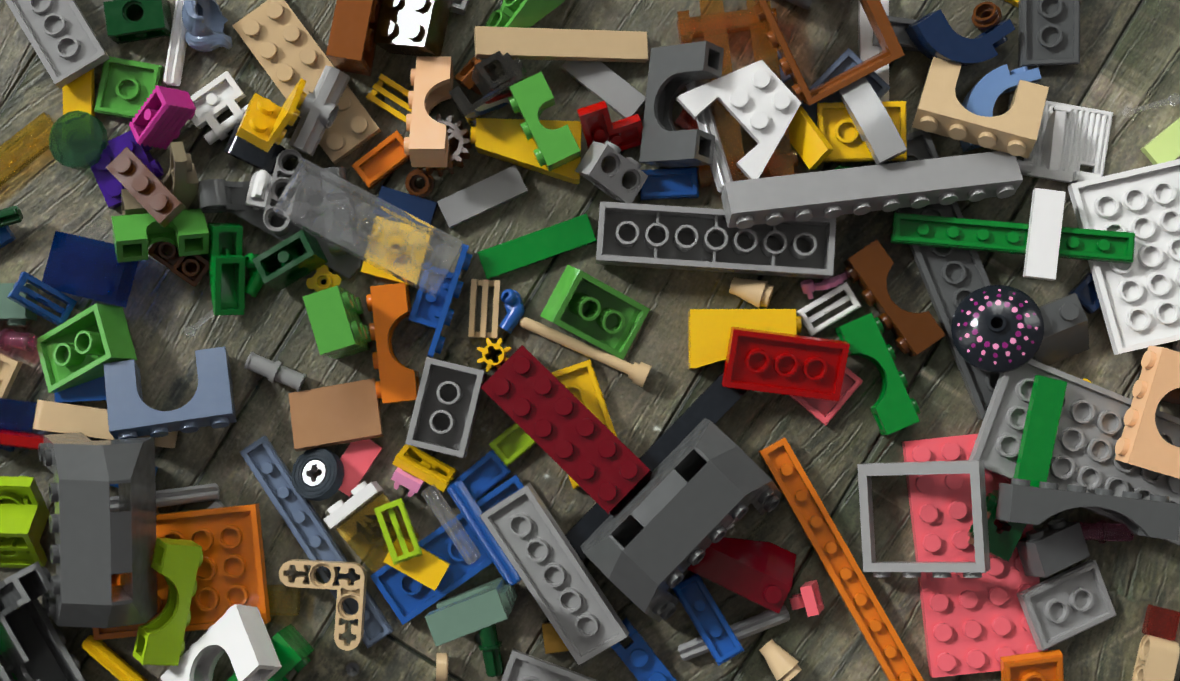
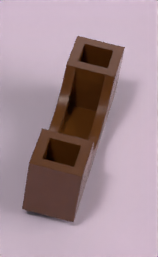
(870, 270)

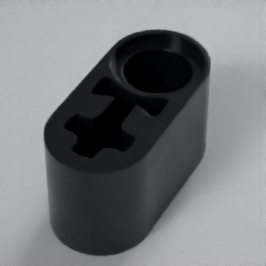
(251, 154)

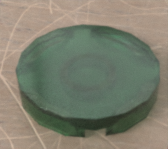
(77, 140)

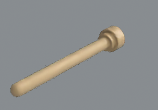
(636, 372)

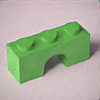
(553, 146)
(138, 231)

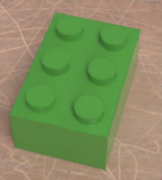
(337, 322)

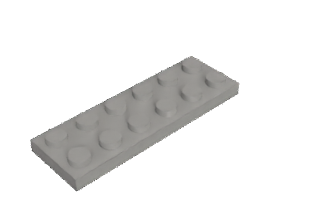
(554, 574)

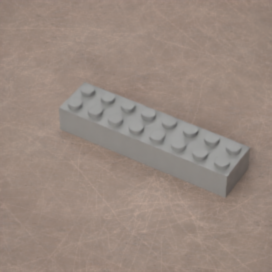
(702, 242)

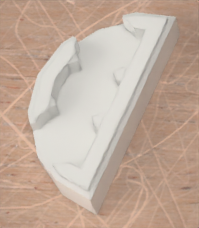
(1054, 140)

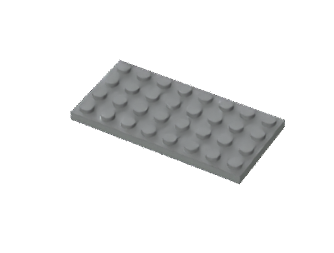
(1084, 439)

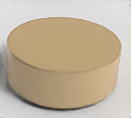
(441, 667)

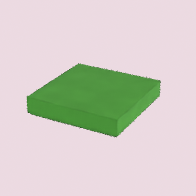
(126, 86)

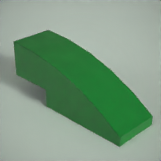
(226, 268)

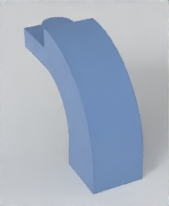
(984, 94)

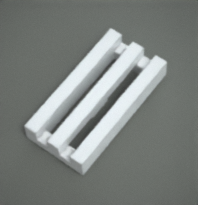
(807, 321)

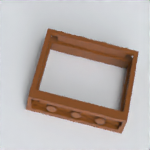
(881, 26)

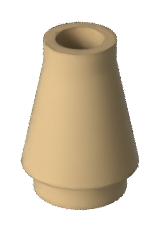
(752, 291)
(780, 662)

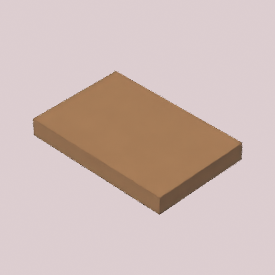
(335, 415)

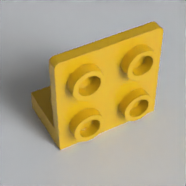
(266, 122)

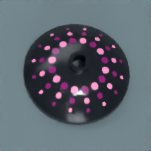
(1003, 347)

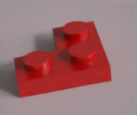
(599, 128)

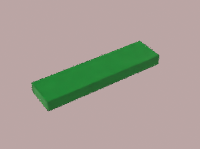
(537, 246)
(1040, 429)

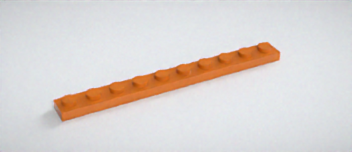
(839, 562)

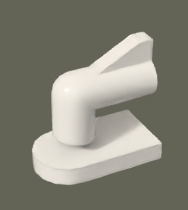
(258, 189)

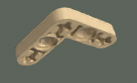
(344, 590)

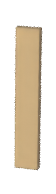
(561, 44)

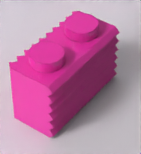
(162, 117)

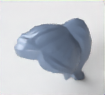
(204, 25)

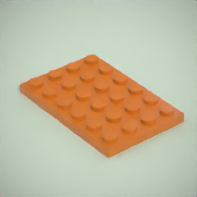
(230, 569)

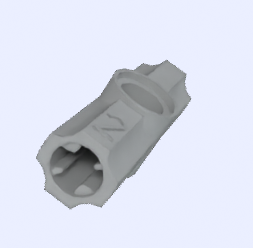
(319, 110)

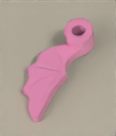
(809, 286)

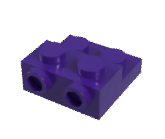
(107, 182)

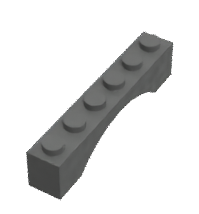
(1033, 505)

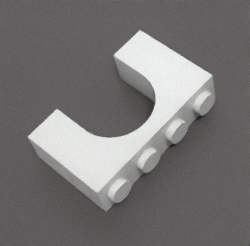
(245, 640)

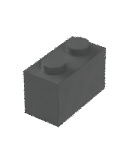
(1052, 548)

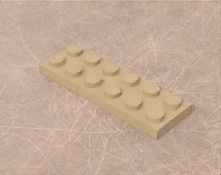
(291, 54)

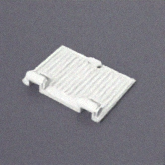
(1084, 144)

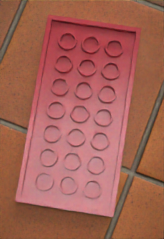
(964, 619)

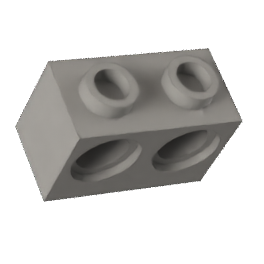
(610, 176)

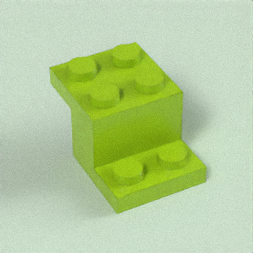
(21, 522)

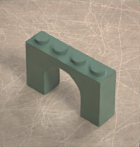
(471, 611)

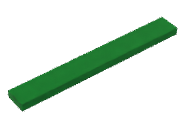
(1008, 237)

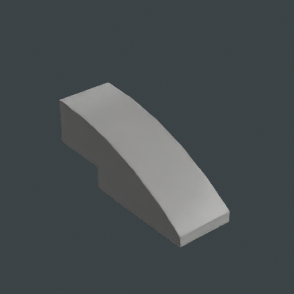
(872, 121)

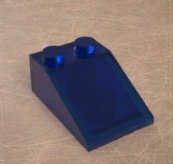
(88, 269)

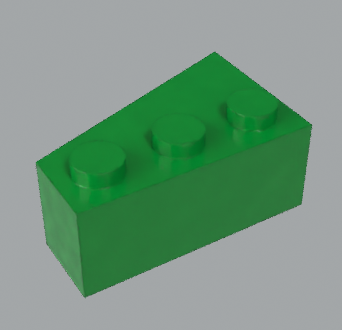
(291, 652)

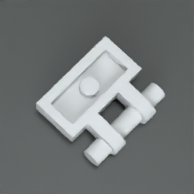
(214, 100)

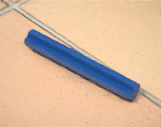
(472, 515)

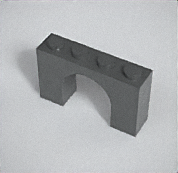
(668, 74)

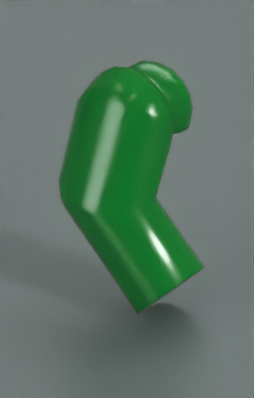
(255, 282)

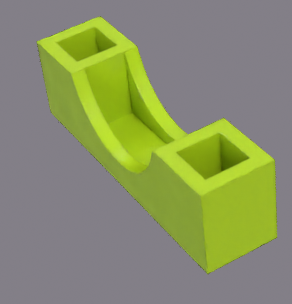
(163, 637)

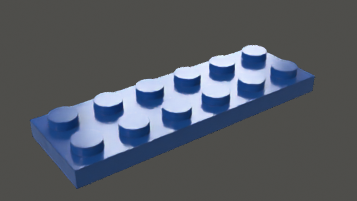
(411, 597)

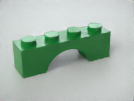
(894, 406)

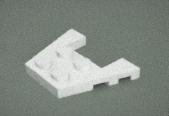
(757, 102)

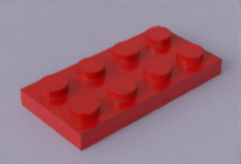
(785, 364)

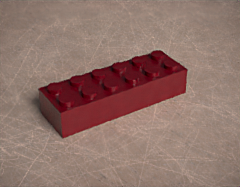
(566, 430)

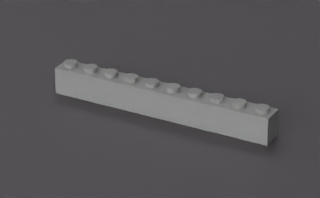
(870, 189)

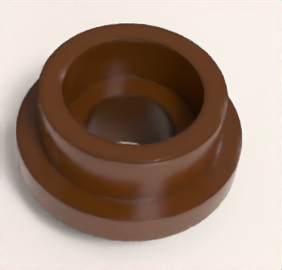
(986, 15)
(411, 186)

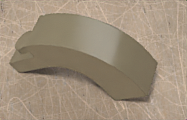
(180, 179)

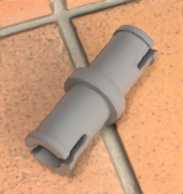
(275, 371)

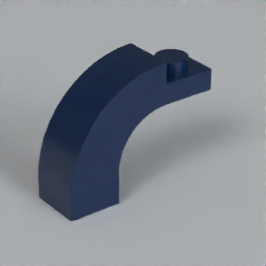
(937, 39)

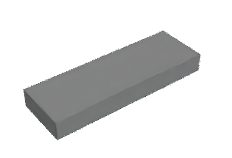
(606, 86)
(482, 196)

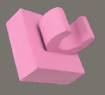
(407, 480)

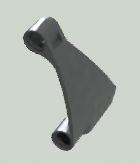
(230, 196)

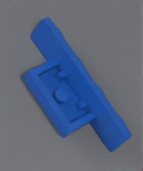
(436, 311)

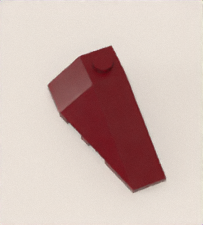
(750, 569)

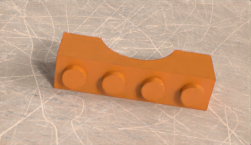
(390, 306)

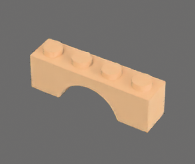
(428, 138)

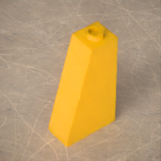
(507, 142)
(711, 330)

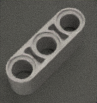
(279, 179)

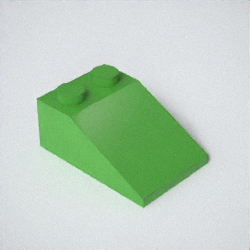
(595, 312)
(81, 346)

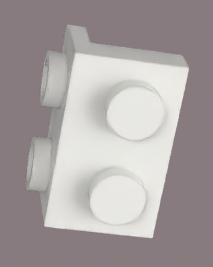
(361, 495)

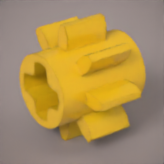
(486, 352)

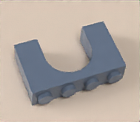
(210, 405)

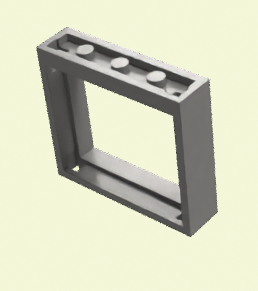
(914, 569)

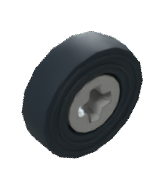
(325, 484)

